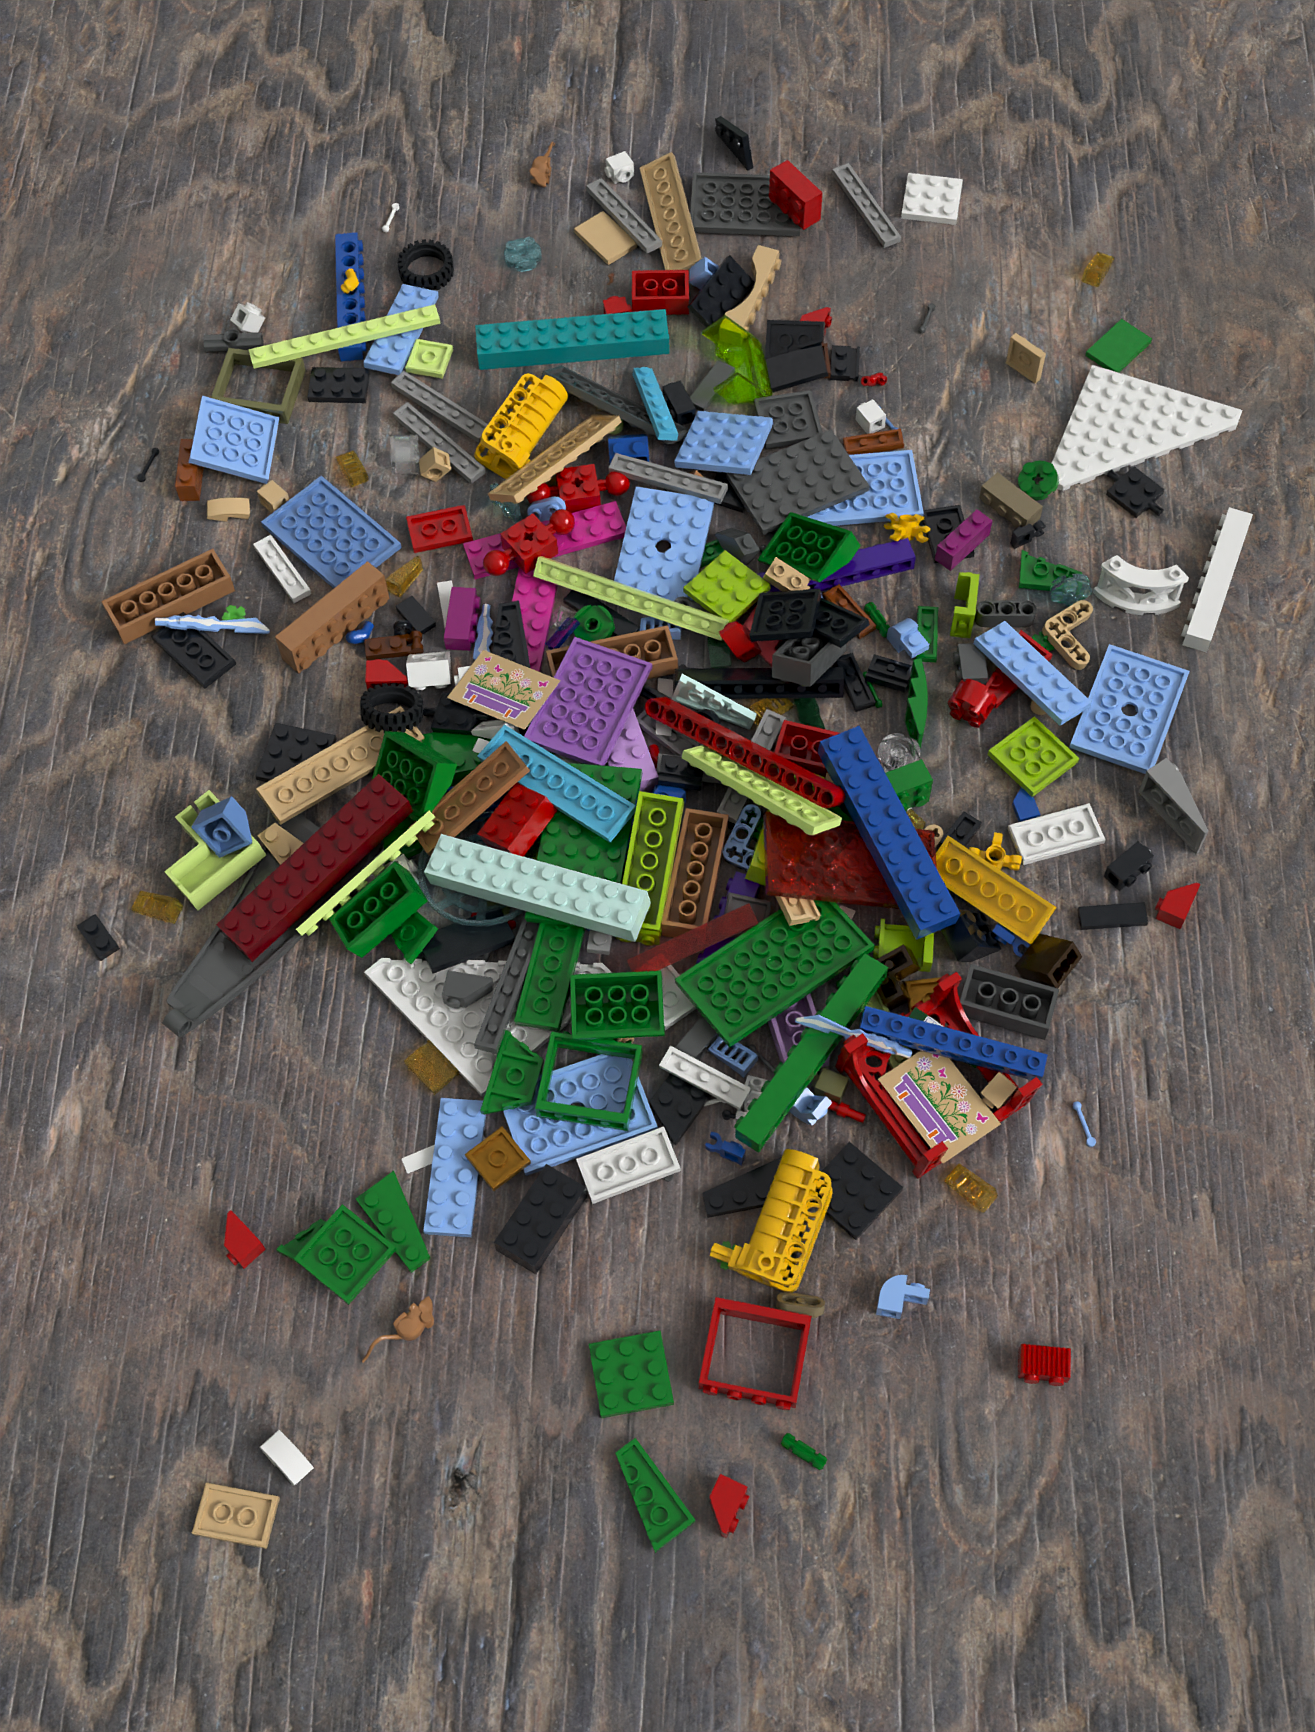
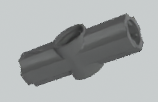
(232, 339)

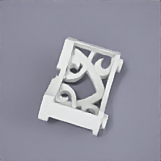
(1119, 575)

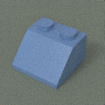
(223, 827)

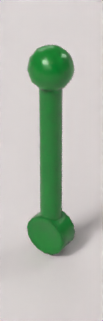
(878, 702)

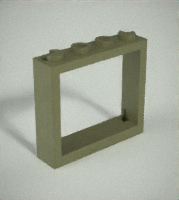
(242, 357)

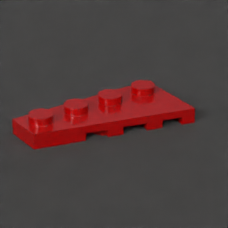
(1001, 684)

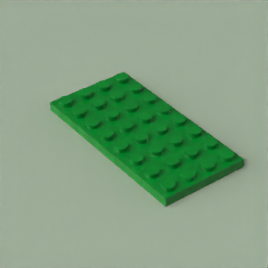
(581, 850)
(771, 969)

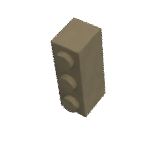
(1010, 501)

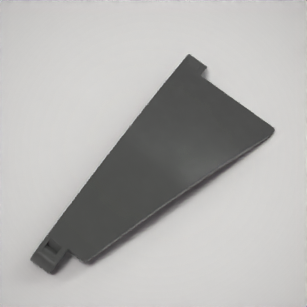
(220, 967)

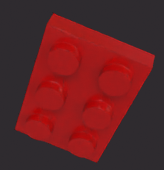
(439, 528)

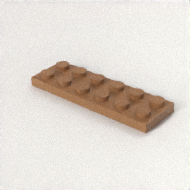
(474, 795)

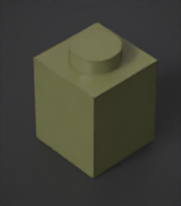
(830, 1085)

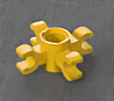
(907, 527)
(995, 850)

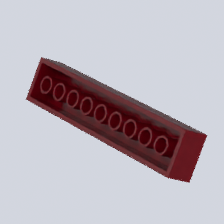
(315, 867)

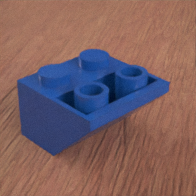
(629, 445)

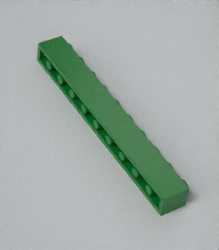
(809, 1055)

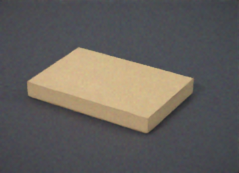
(605, 237)
(236, 1515)

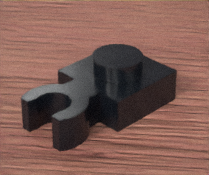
(1024, 534)

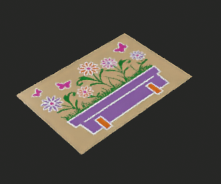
(503, 689)
(939, 1102)

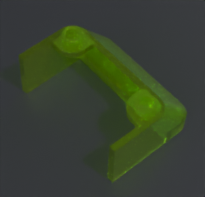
(743, 353)

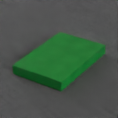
(1118, 346)

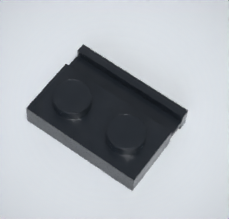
(844, 363)
(888, 673)
(679, 773)

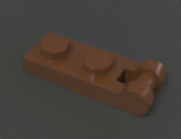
(393, 646)

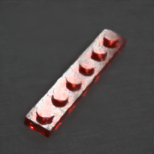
(694, 940)

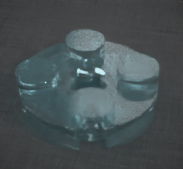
(519, 246)
(1070, 590)

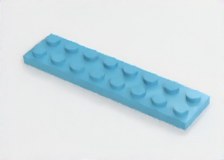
(566, 786)

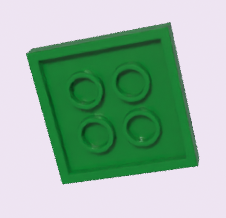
(345, 1254)
(631, 1374)

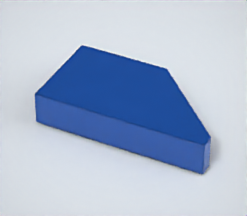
(1025, 806)

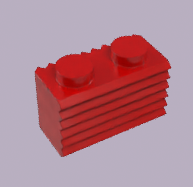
(1044, 1364)

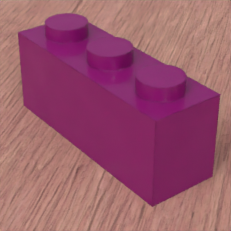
(963, 540)
(461, 618)

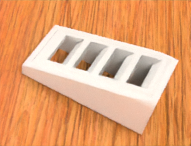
(489, 729)

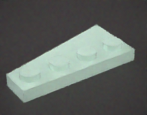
(701, 697)

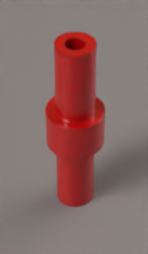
(844, 1110)

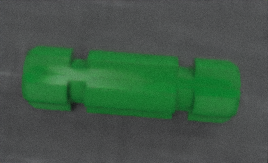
(877, 618)
(803, 1451)

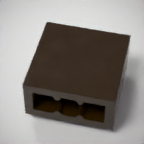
(1048, 960)

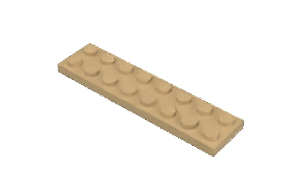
(670, 213)
(554, 458)
(325, 772)

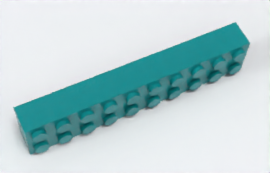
(572, 339)

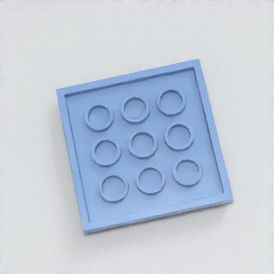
(234, 440)
(724, 442)

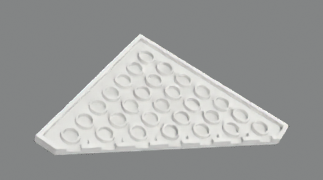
(1130, 420)
(454, 1030)

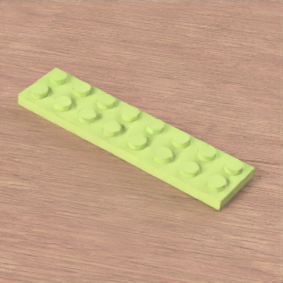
(762, 791)

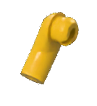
(351, 281)

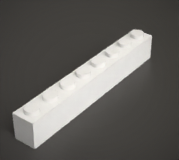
(1217, 579)

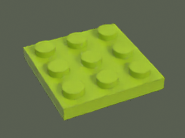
(726, 587)
(1033, 756)

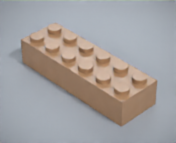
(168, 594)
(332, 617)
(648, 645)
(695, 871)

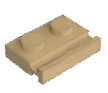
(798, 910)

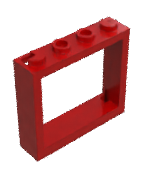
(763, 1315)

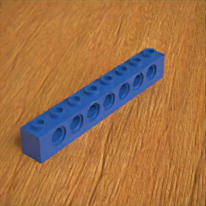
(350, 304)
(954, 1044)

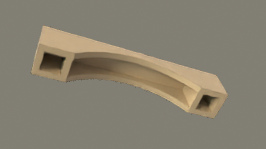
(764, 264)

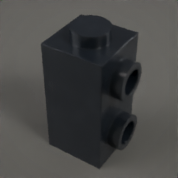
(679, 403)
(1129, 865)

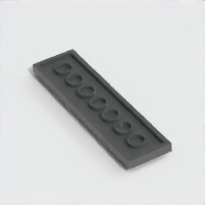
(608, 400)

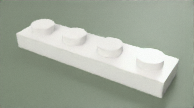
(282, 569)
(705, 1077)

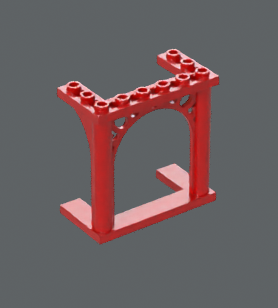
(947, 1007)

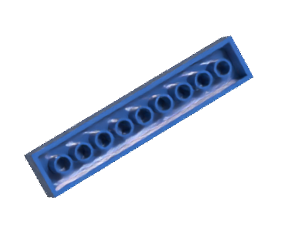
(888, 833)

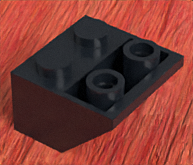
(971, 937)

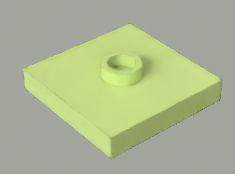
(429, 358)

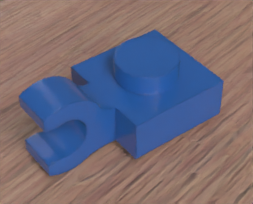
(1006, 936)
(731, 1151)

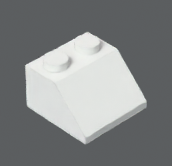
(429, 670)

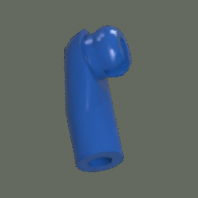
(358, 636)

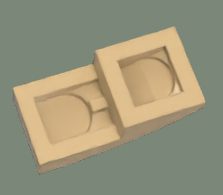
(223, 508)

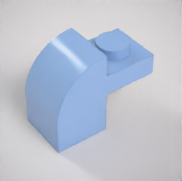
(907, 637)
(810, 1107)
(895, 1292)

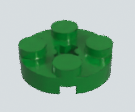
(1038, 469)
(594, 614)

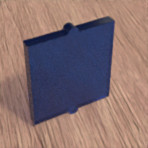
(562, 633)

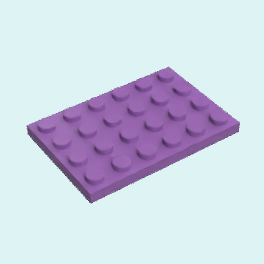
(589, 702)

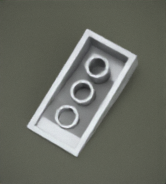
(1171, 799)

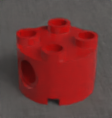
(971, 702)

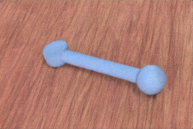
(1090, 1140)

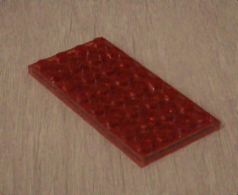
(827, 864)

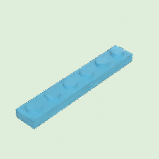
(655, 404)

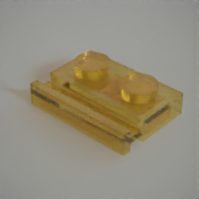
(431, 1067)

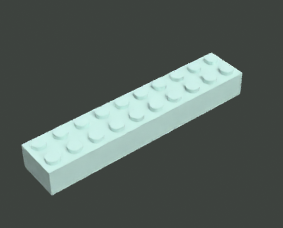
(538, 887)

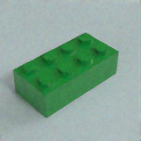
(910, 783)
(378, 909)

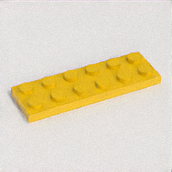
(992, 890)

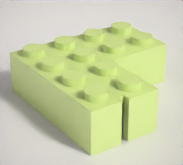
(201, 872)

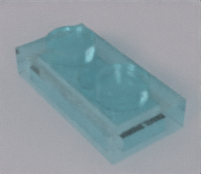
(508, 508)

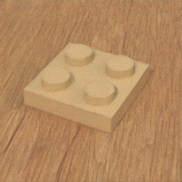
(1025, 358)

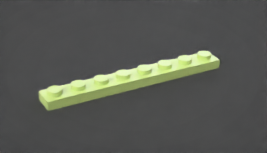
(360, 881)

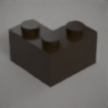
(900, 965)

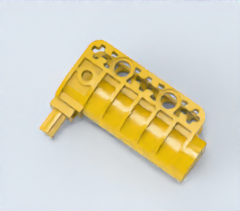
(523, 426)
(781, 1223)

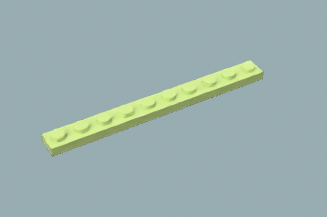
(344, 336)
(630, 597)

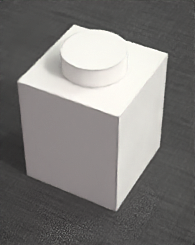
(870, 417)

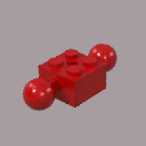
(580, 487)
(528, 541)

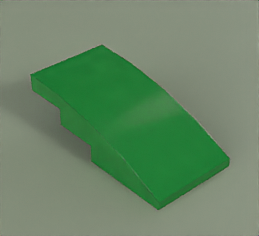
(916, 702)

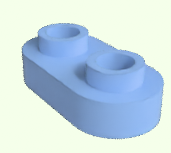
(544, 507)

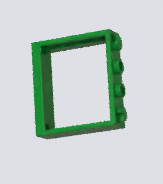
(582, 1114)

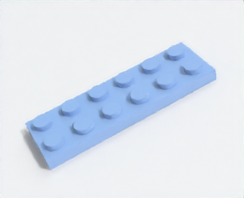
(392, 352)
(1032, 673)
(452, 1176)

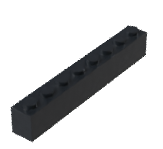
(759, 683)

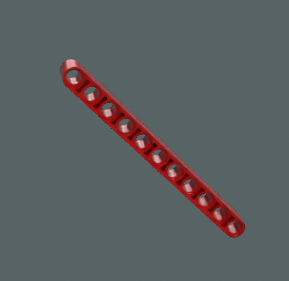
(752, 752)

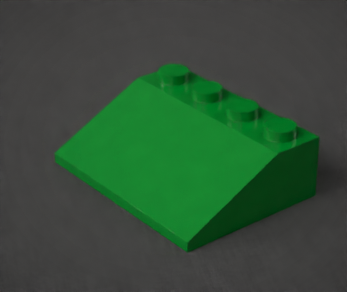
(811, 547)
(456, 748)
(414, 771)
(617, 1005)

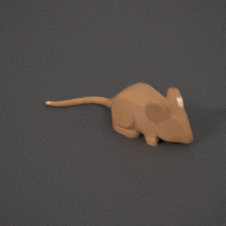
(541, 168)
(409, 1325)

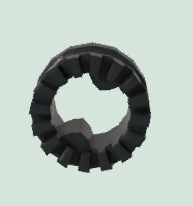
(402, 627)

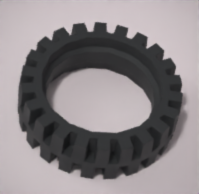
(426, 249)
(391, 721)

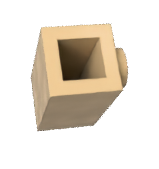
(785, 577)

